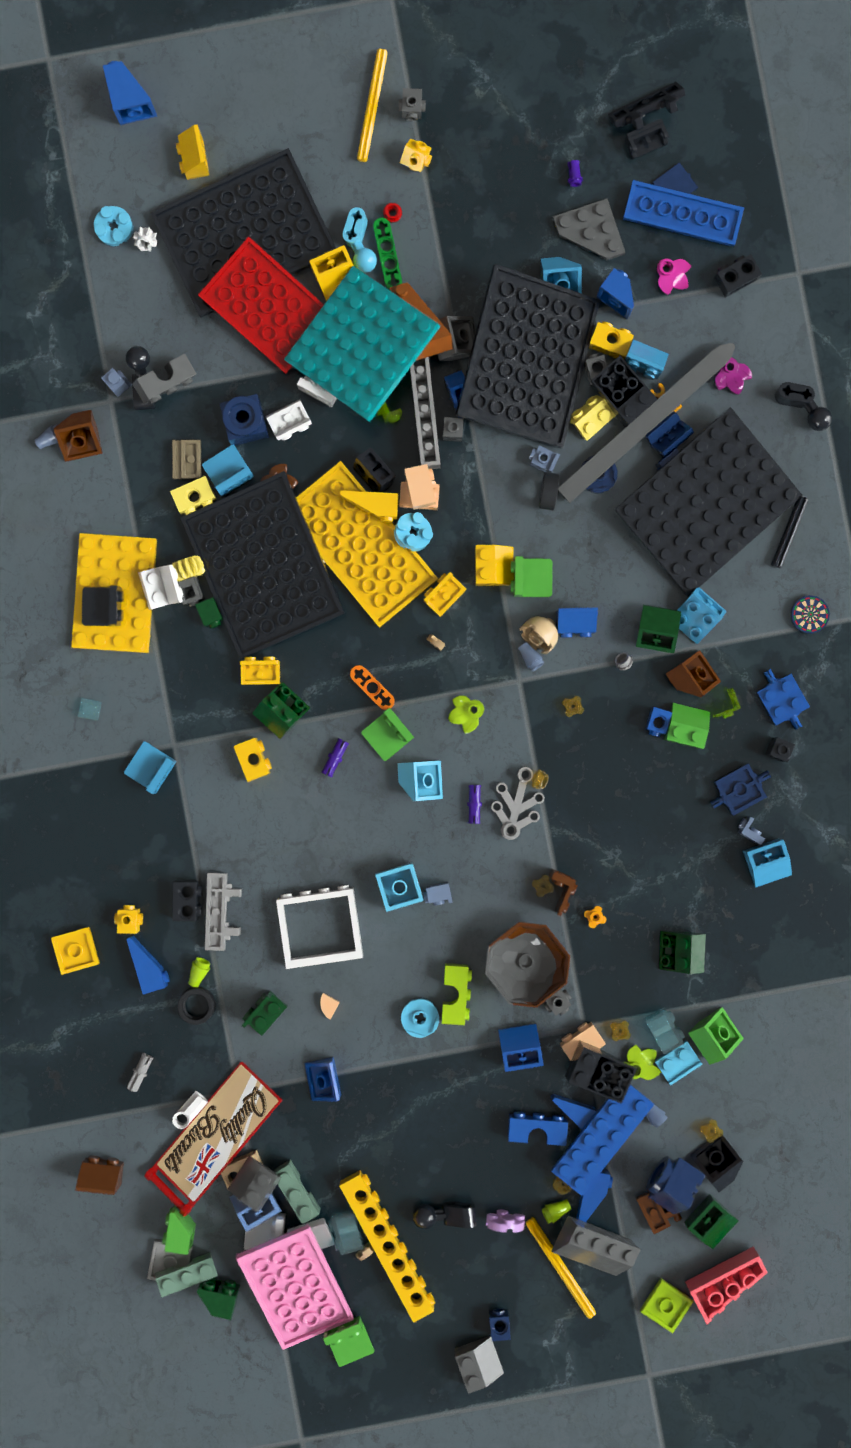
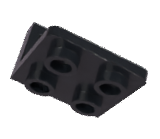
(102, 606)

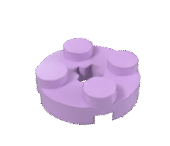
(503, 1221)

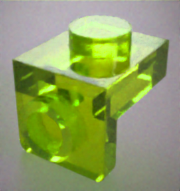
(389, 416)

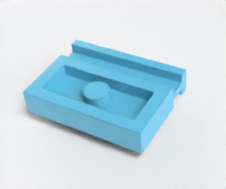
(678, 1063)

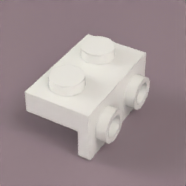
(289, 420)

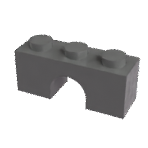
(151, 387)

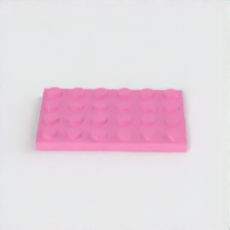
(295, 1286)

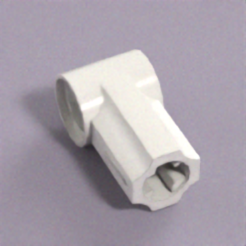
(190, 1109)

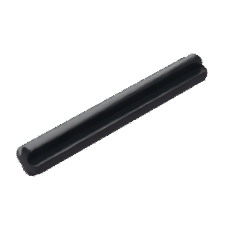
(789, 532)

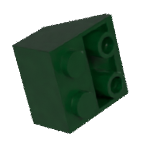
(658, 629)
(281, 710)
(682, 952)
(710, 1221)
(219, 1296)

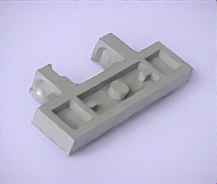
(216, 909)

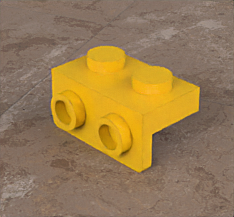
(444, 594)
(260, 672)

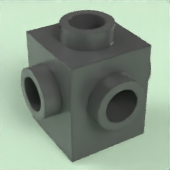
(412, 104)
(561, 1008)

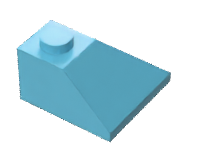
(421, 780)

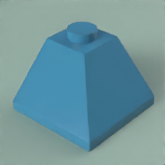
(562, 273)

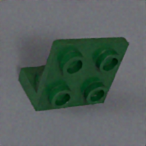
(264, 1015)

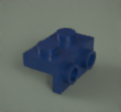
(669, 434)

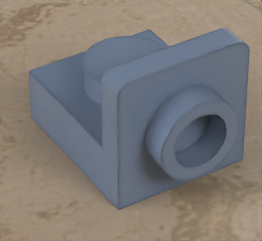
(751, 834)

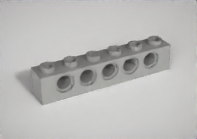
(425, 413)

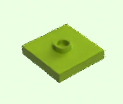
(666, 1305)

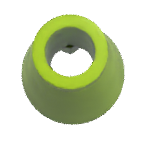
(199, 969)
(555, 1211)

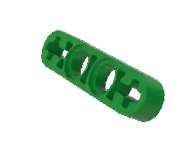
(387, 255)

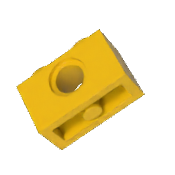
(600, 343)
(243, 753)

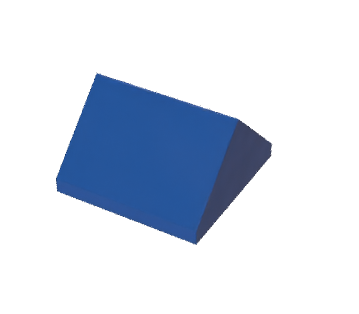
(323, 1080)

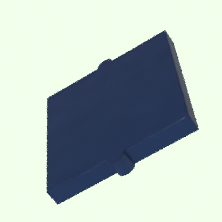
(677, 180)

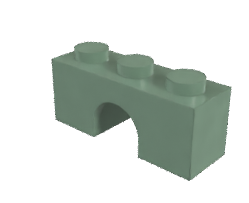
(294, 1191)
(176, 1279)

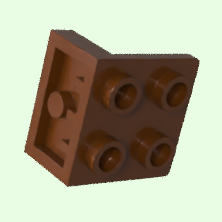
(570, 887)

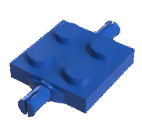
(783, 699)

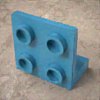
(227, 470)
(699, 615)
(150, 767)

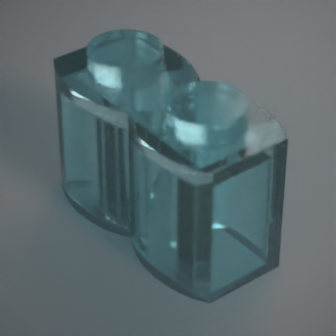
(664, 1031)
(347, 1232)

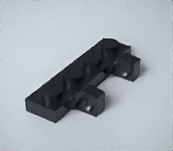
(636, 110)

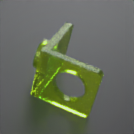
(727, 713)

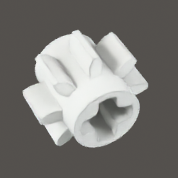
(145, 239)

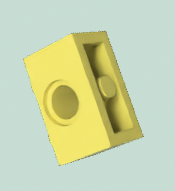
(182, 495)

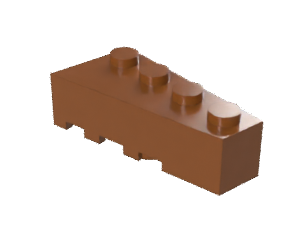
(442, 339)

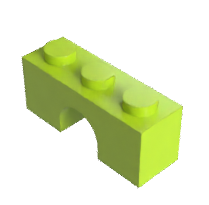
(456, 1011)

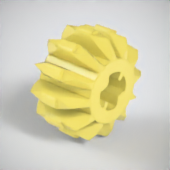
(189, 567)

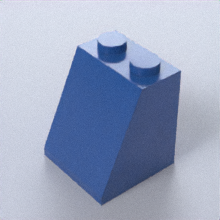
(126, 94)

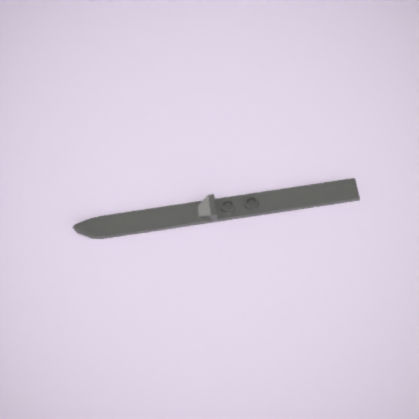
(646, 421)

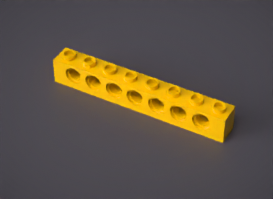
(415, 1307)

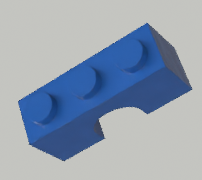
(521, 1125)

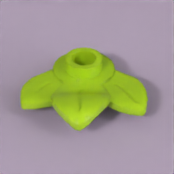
(463, 714)
(644, 1062)

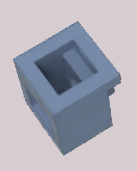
(116, 381)
(545, 466)
(437, 894)

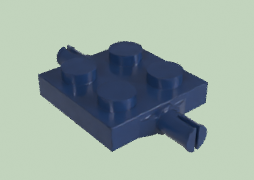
(740, 789)

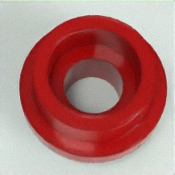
(392, 207)

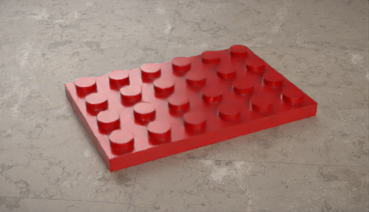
(262, 302)

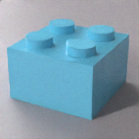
(399, 886)

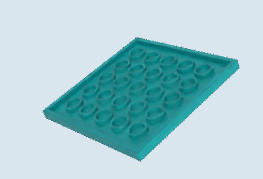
(362, 343)

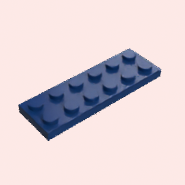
(683, 213)
(601, 1140)

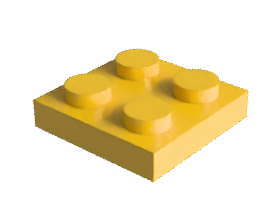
(75, 950)

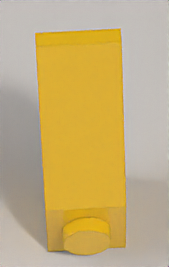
(375, 503)

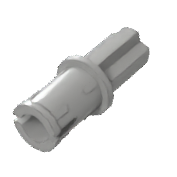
(139, 1072)

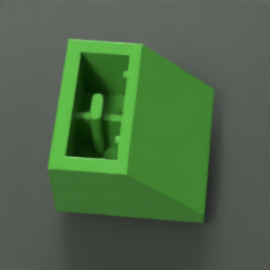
(179, 1233)

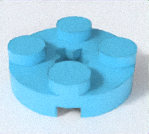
(118, 235)
(419, 524)
(414, 1008)

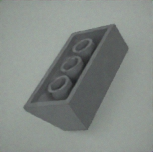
(595, 1247)

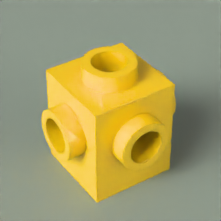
(416, 155)
(124, 924)

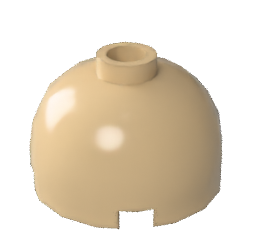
(540, 633)

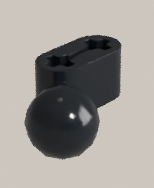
(138, 360)
(818, 417)
(453, 1214)

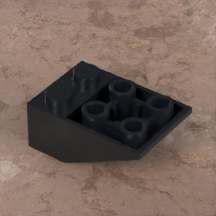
(623, 391)
(600, 1072)

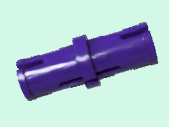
(335, 757)
(474, 804)

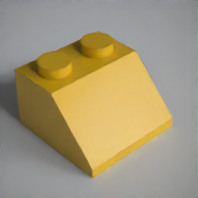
(193, 153)
(493, 565)

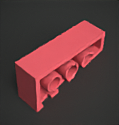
(725, 1282)

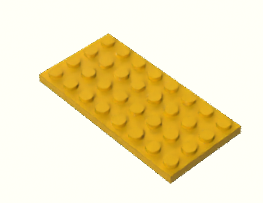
(362, 548)

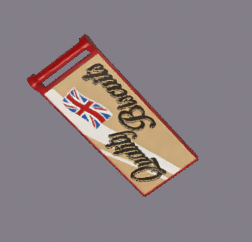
(214, 1137)

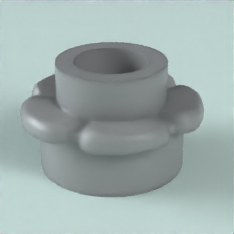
(623, 661)

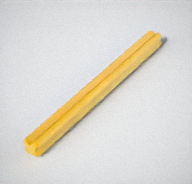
(372, 104)
(561, 1268)

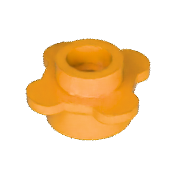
(596, 911)

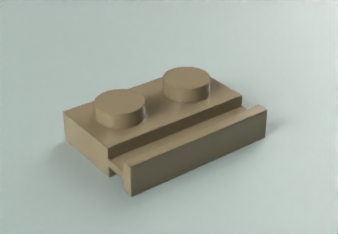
(186, 459)

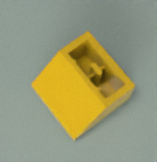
(331, 269)

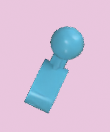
(364, 258)

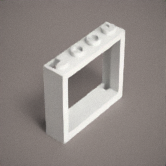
(305, 896)

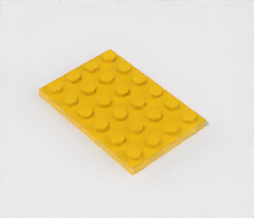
(114, 562)

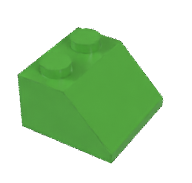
(688, 726)
(716, 1036)

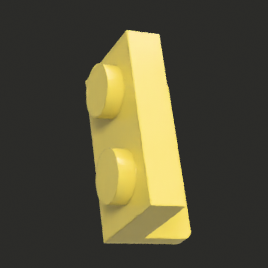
(592, 416)

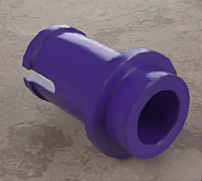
(574, 173)

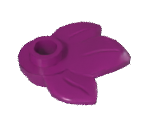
(733, 378)

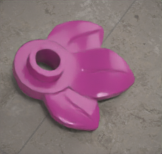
(674, 277)

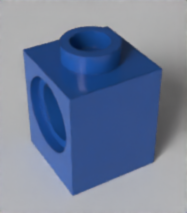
(664, 715)

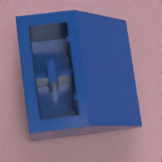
(520, 1047)

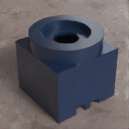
(244, 419)
(674, 1184)

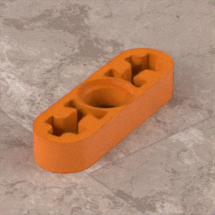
(366, 673)

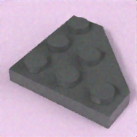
(591, 229)

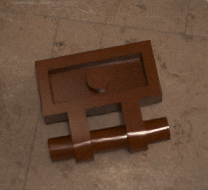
(654, 1213)

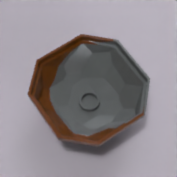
(527, 964)

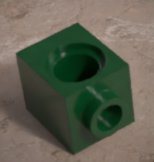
(209, 613)

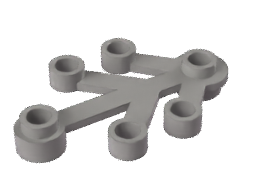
(516, 806)

